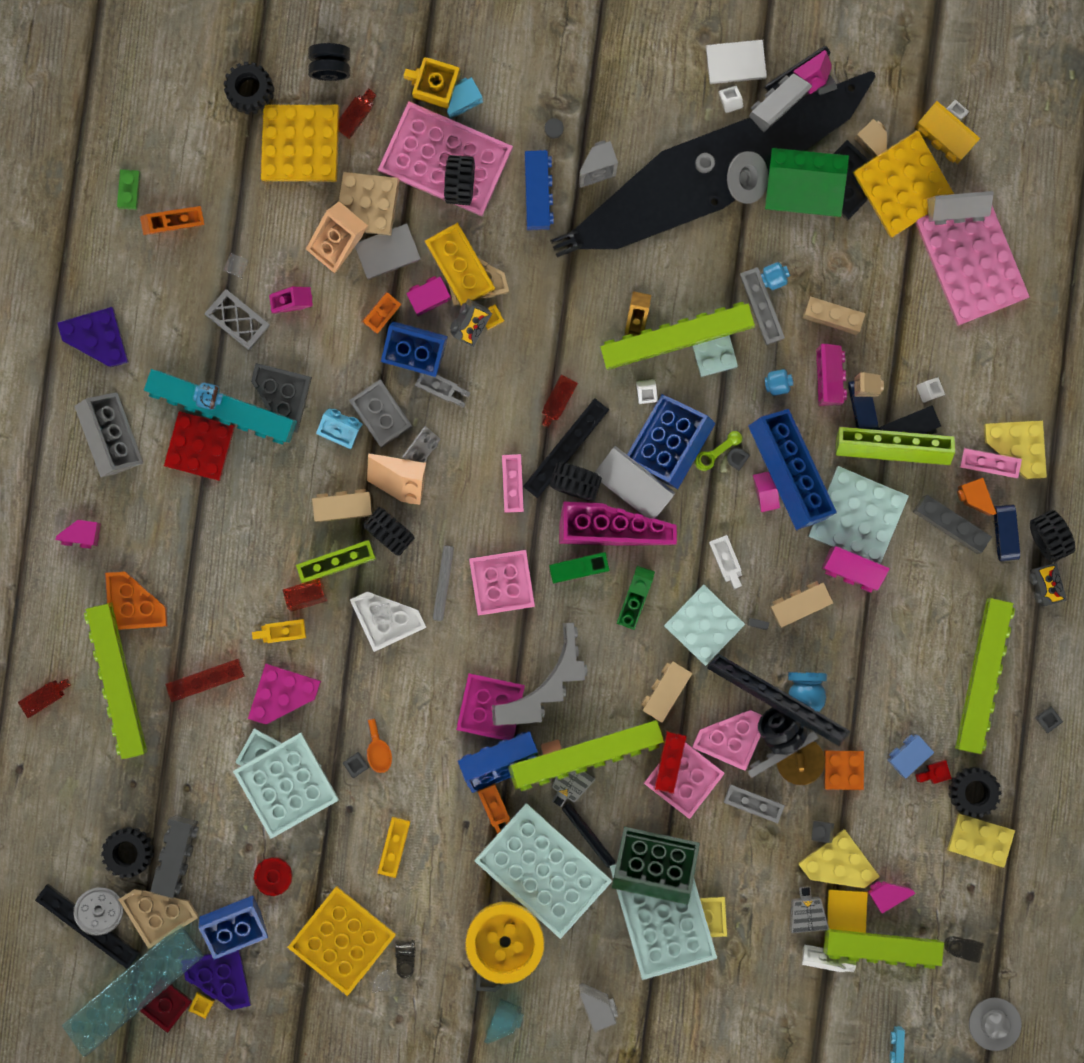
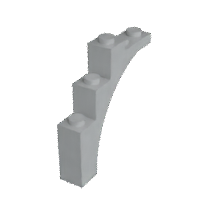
(551, 690)

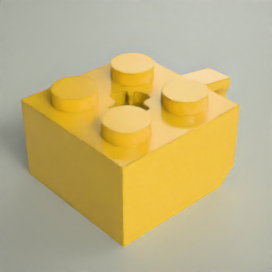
(429, 72)

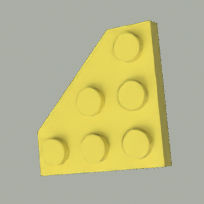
(1020, 441)
(839, 863)

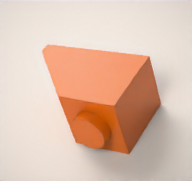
(976, 496)

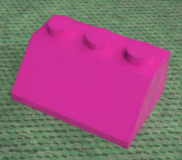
(830, 375)
(854, 569)

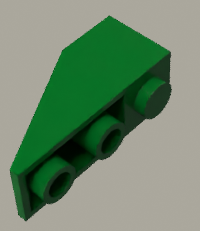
(579, 567)
(635, 597)

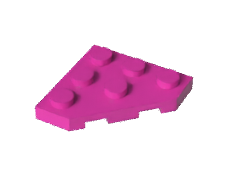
(281, 693)

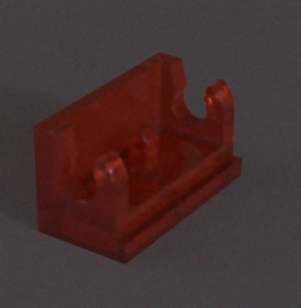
(304, 595)

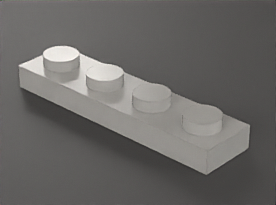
(761, 306)
(774, 758)

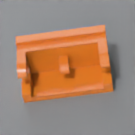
(381, 312)

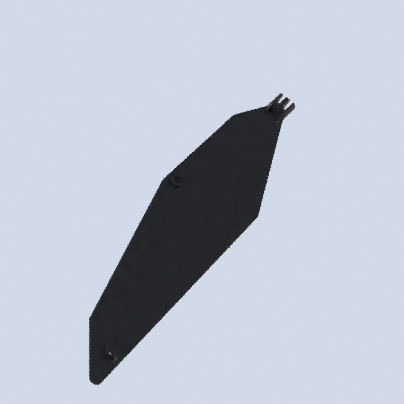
(673, 190)

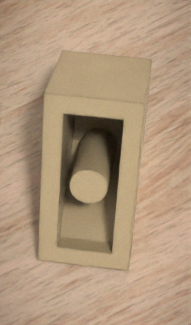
(873, 138)
(868, 385)

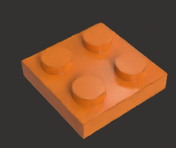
(844, 770)

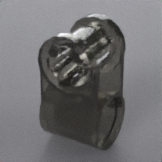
(967, 948)
(405, 954)

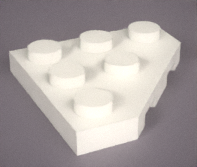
(405, 620)

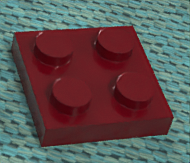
(167, 1007)

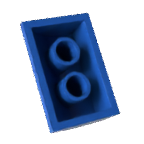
(414, 348)
(233, 927)

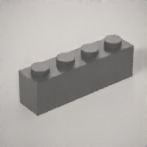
(952, 524)

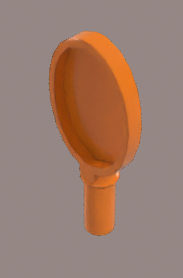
(378, 751)

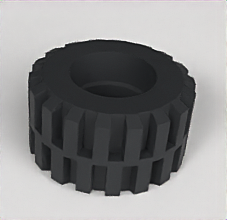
(245, 73)
(459, 180)
(575, 481)
(389, 531)
(1052, 536)
(990, 797)
(113, 860)

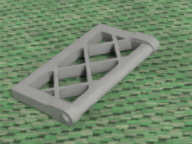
(238, 304)

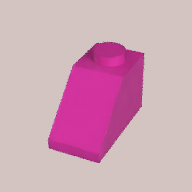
(815, 71)
(291, 299)
(887, 895)

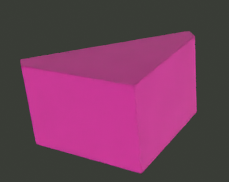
(766, 492)

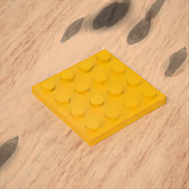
(300, 143)
(902, 182)
(342, 940)

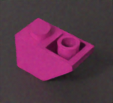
(81, 532)

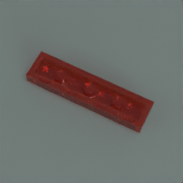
(205, 680)

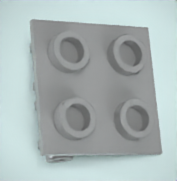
(422, 446)

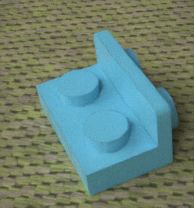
(339, 428)

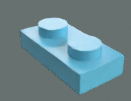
(897, 1039)

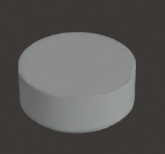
(704, 162)

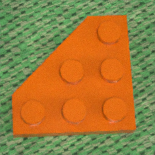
(133, 604)

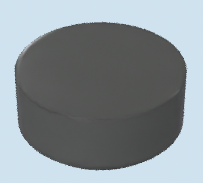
(554, 128)

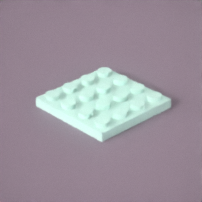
(864, 515)
(286, 785)

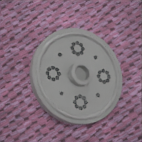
(98, 911)

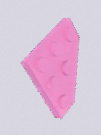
(731, 739)

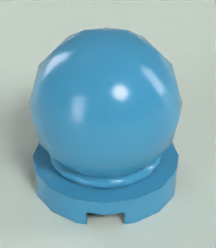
(808, 689)

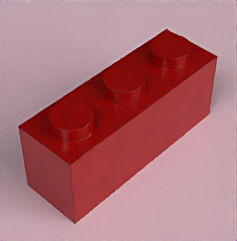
(670, 762)

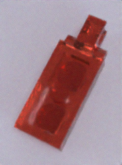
(356, 113)
(558, 399)
(43, 697)

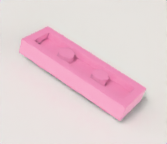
(991, 463)
(512, 483)

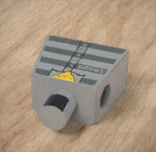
(571, 787)
(807, 913)

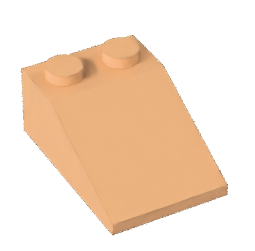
(336, 236)
(397, 477)

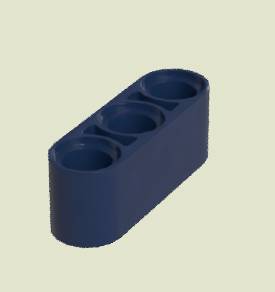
(863, 410)
(1006, 533)

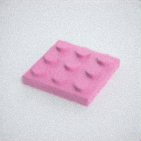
(501, 582)
(694, 782)

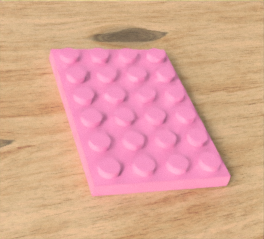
(422, 148)
(973, 266)

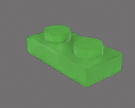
(128, 189)

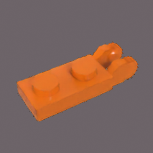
(494, 806)

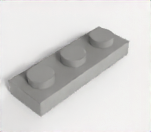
(753, 803)

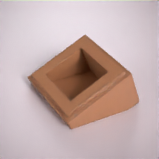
(551, 746)

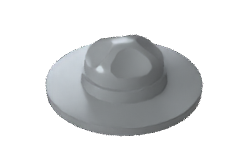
(747, 177)
(995, 1024)

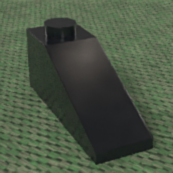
(918, 422)

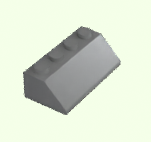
(108, 434)

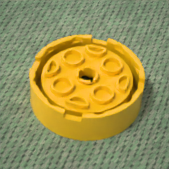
(502, 963)

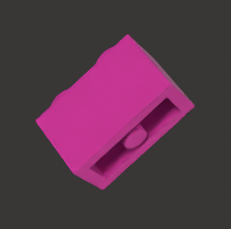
(428, 296)

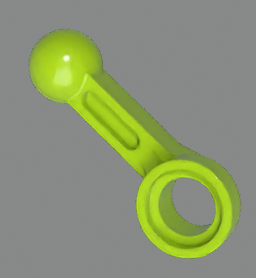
(734, 439)

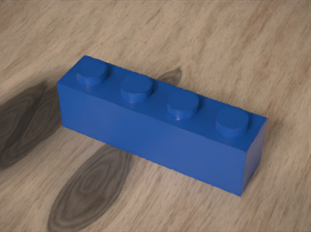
(537, 190)

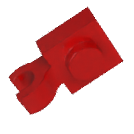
(936, 772)

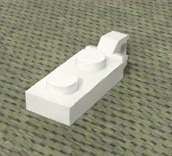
(726, 560)
(815, 957)

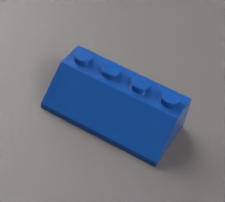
(492, 763)

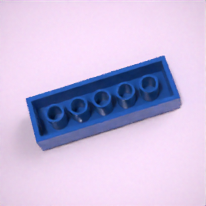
(792, 469)

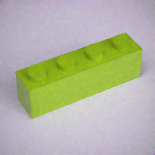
(336, 561)

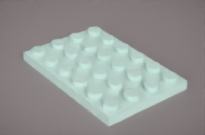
(543, 870)
(666, 932)

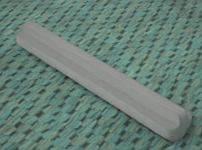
(443, 582)

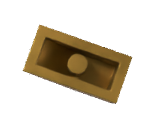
(637, 313)

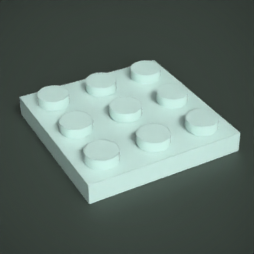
(704, 625)

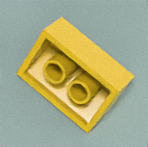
(947, 133)

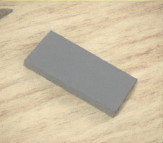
(634, 483)

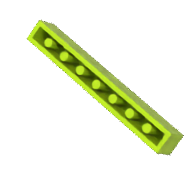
(677, 336)
(984, 676)
(116, 681)
(586, 754)

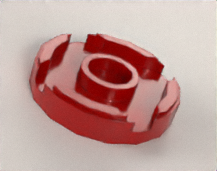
(273, 876)

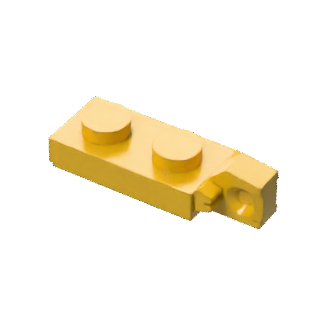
(281, 631)

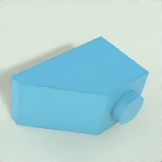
(464, 97)

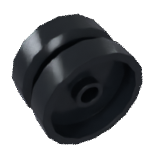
(329, 62)
(781, 732)

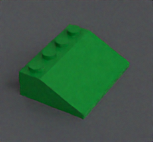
(806, 182)

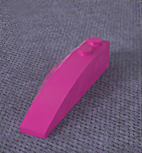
(603, 525)

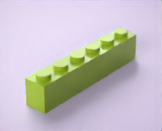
(895, 446)
(883, 947)

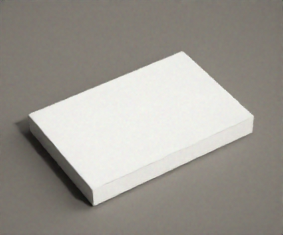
(736, 61)

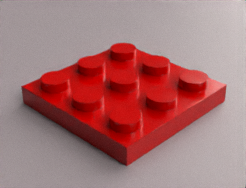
(199, 446)

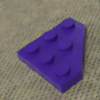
(96, 336)
(221, 979)

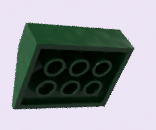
(656, 865)

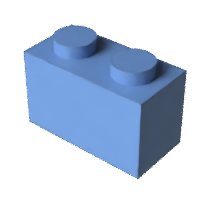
(910, 755)

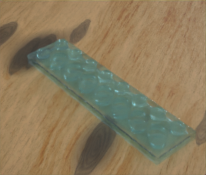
(132, 990)

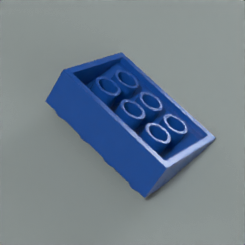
(671, 440)

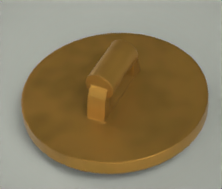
(803, 765)

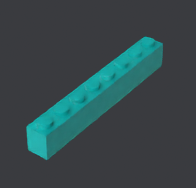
(230, 411)

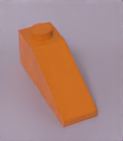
(171, 220)

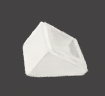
(731, 99)
(957, 110)
(930, 390)
(646, 391)

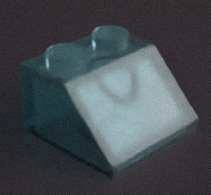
(504, 1021)

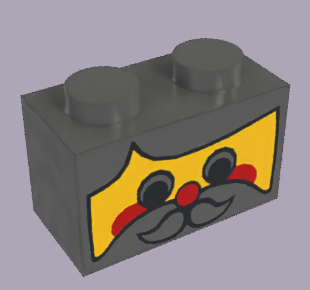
(470, 322)
(1047, 585)

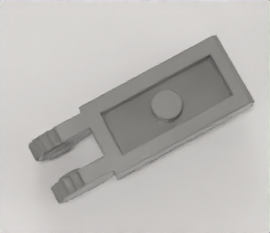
(441, 388)

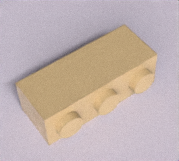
(833, 315)
(342, 506)
(800, 604)
(666, 691)

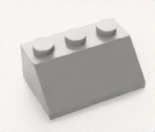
(779, 101)
(599, 164)
(960, 207)
(599, 1007)

